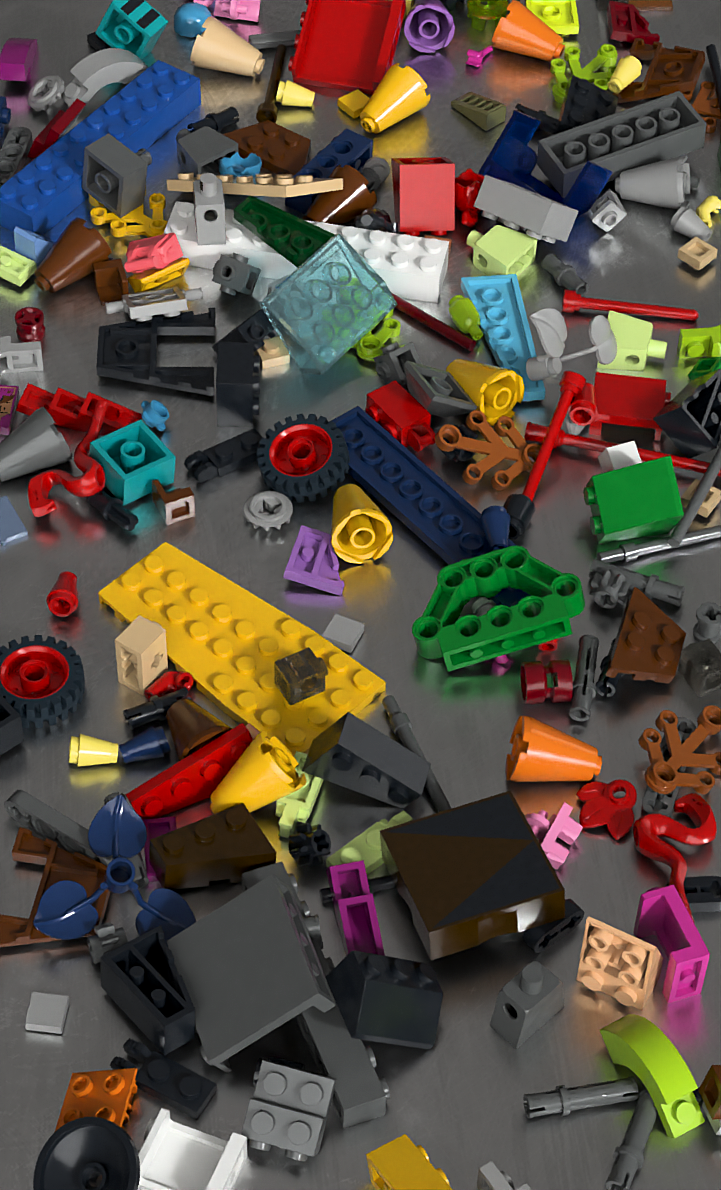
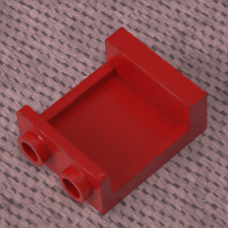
(628, 401)

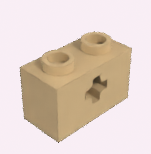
(141, 654)

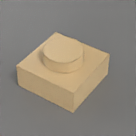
(697, 253)
(273, 353)
(709, 503)

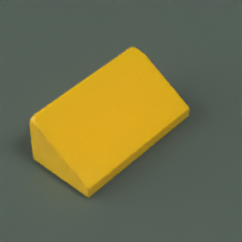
(153, 278)

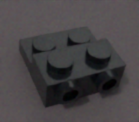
(250, 331)

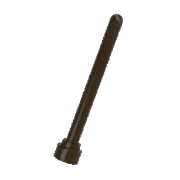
(268, 110)

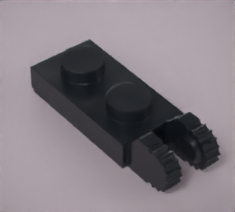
(224, 456)
(167, 1079)

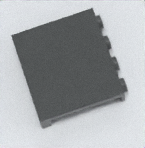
(249, 969)

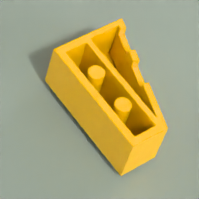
(404, 1167)

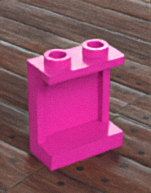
(666, 917)

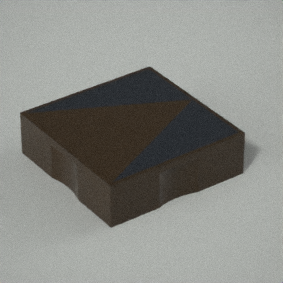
(472, 874)

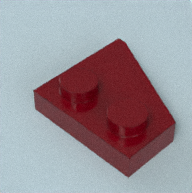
(627, 24)

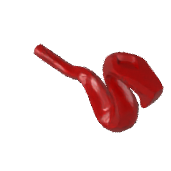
(82, 486)
(652, 826)

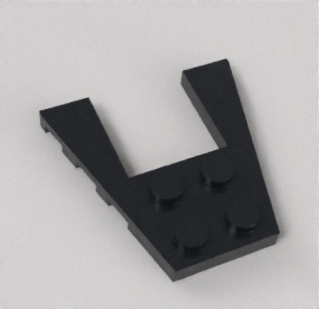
(130, 352)

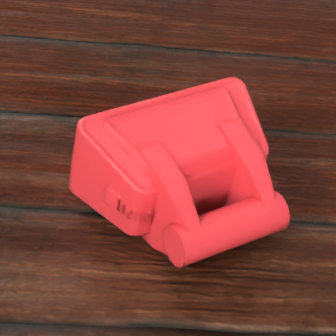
(152, 253)

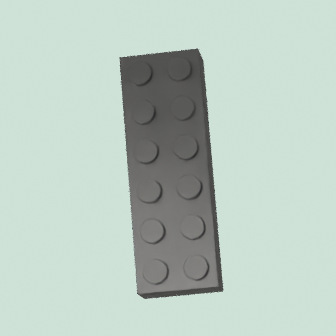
(623, 140)

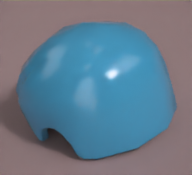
(190, 18)
(240, 166)

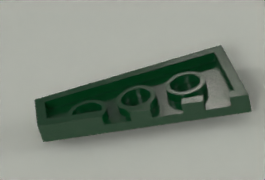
(282, 231)

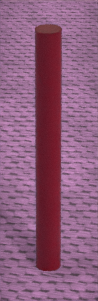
(434, 323)

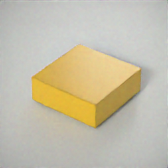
(353, 103)

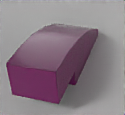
(17, 58)
(355, 908)

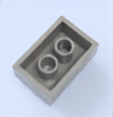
(525, 210)

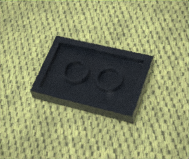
(584, 104)

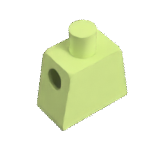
(502, 250)
(633, 343)

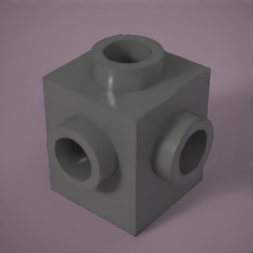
(235, 274)
(392, 360)

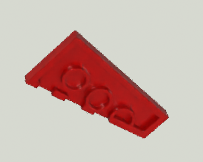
(190, 778)

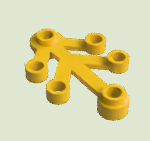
(146, 226)

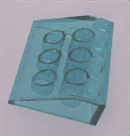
(327, 305)

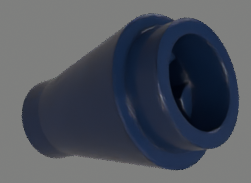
(496, 525)
(146, 745)

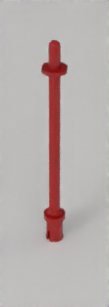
(537, 433)

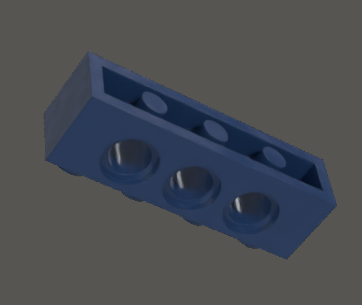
(344, 149)

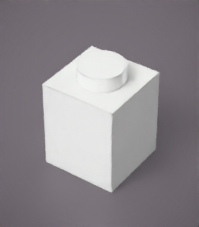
(619, 457)

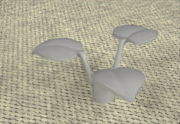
(552, 335)

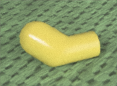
(709, 205)

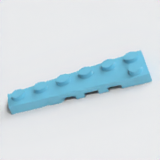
(505, 325)

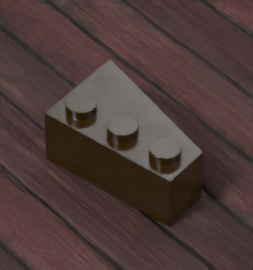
(211, 850)

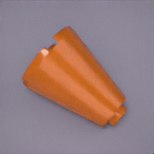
(526, 34)
(549, 754)

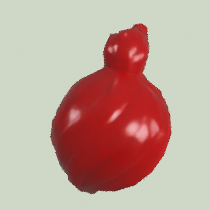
(466, 191)

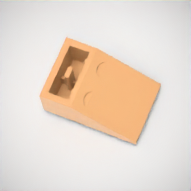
(618, 964)

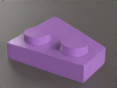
(314, 562)

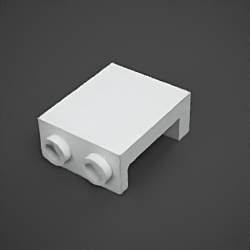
(187, 1158)

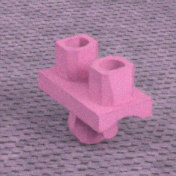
(238, 9)
(559, 826)

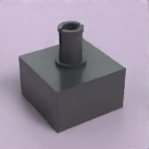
(115, 174)

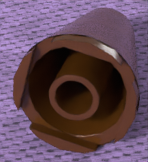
(342, 205)
(71, 257)
(192, 727)

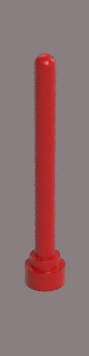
(573, 302)
(571, 384)

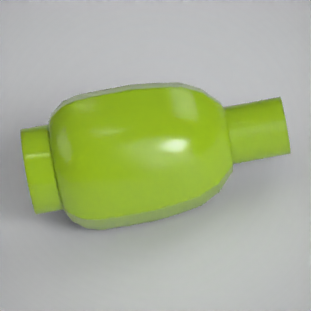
(465, 316)

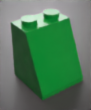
(634, 501)

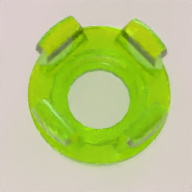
(481, 13)

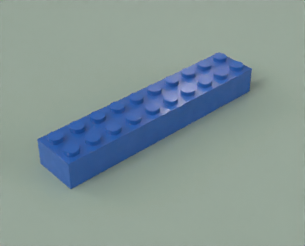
(135, 116)

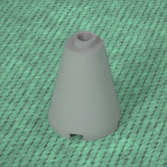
(657, 183)

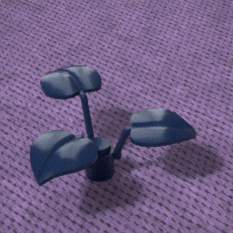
(118, 833)

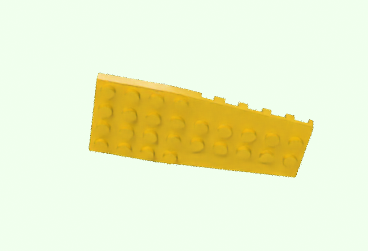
(232, 644)

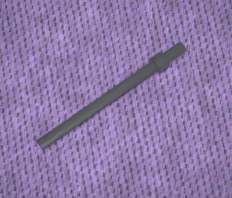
(696, 500)
(630, 551)
(402, 727)

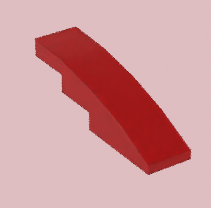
(74, 411)

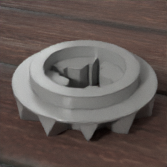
(46, 92)
(272, 502)

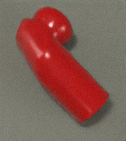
(169, 683)

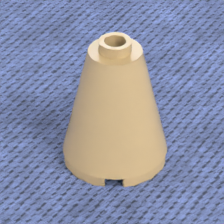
(225, 51)

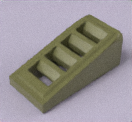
(480, 110)

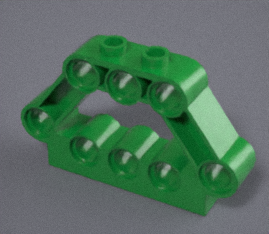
(503, 628)

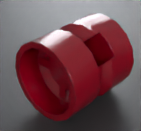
(534, 681)

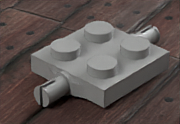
(154, 302)

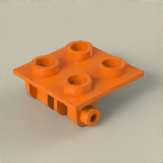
(100, 1095)

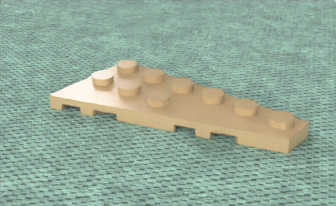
(262, 184)

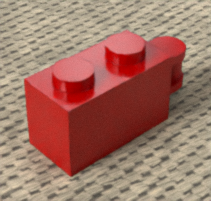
(401, 416)

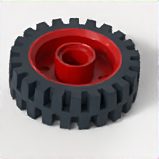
(303, 457)
(41, 679)

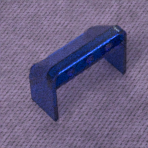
(514, 162)

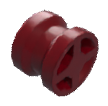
(30, 324)

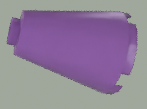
(429, 26)

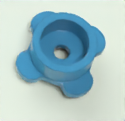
(154, 414)

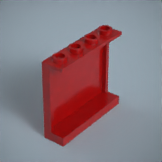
(347, 43)

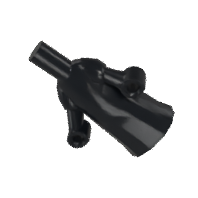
(375, 220)

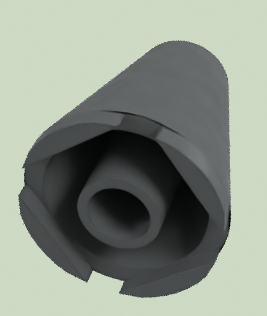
(32, 447)

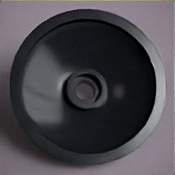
(83, 1152)

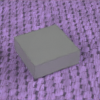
(343, 632)
(46, 1012)

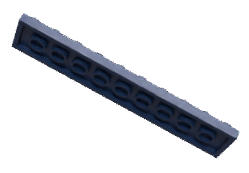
(416, 494)

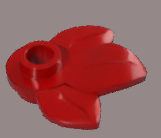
(604, 808)

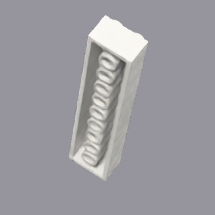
(407, 263)

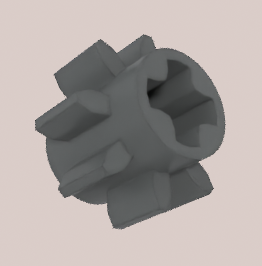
(609, 588)
(105, 940)

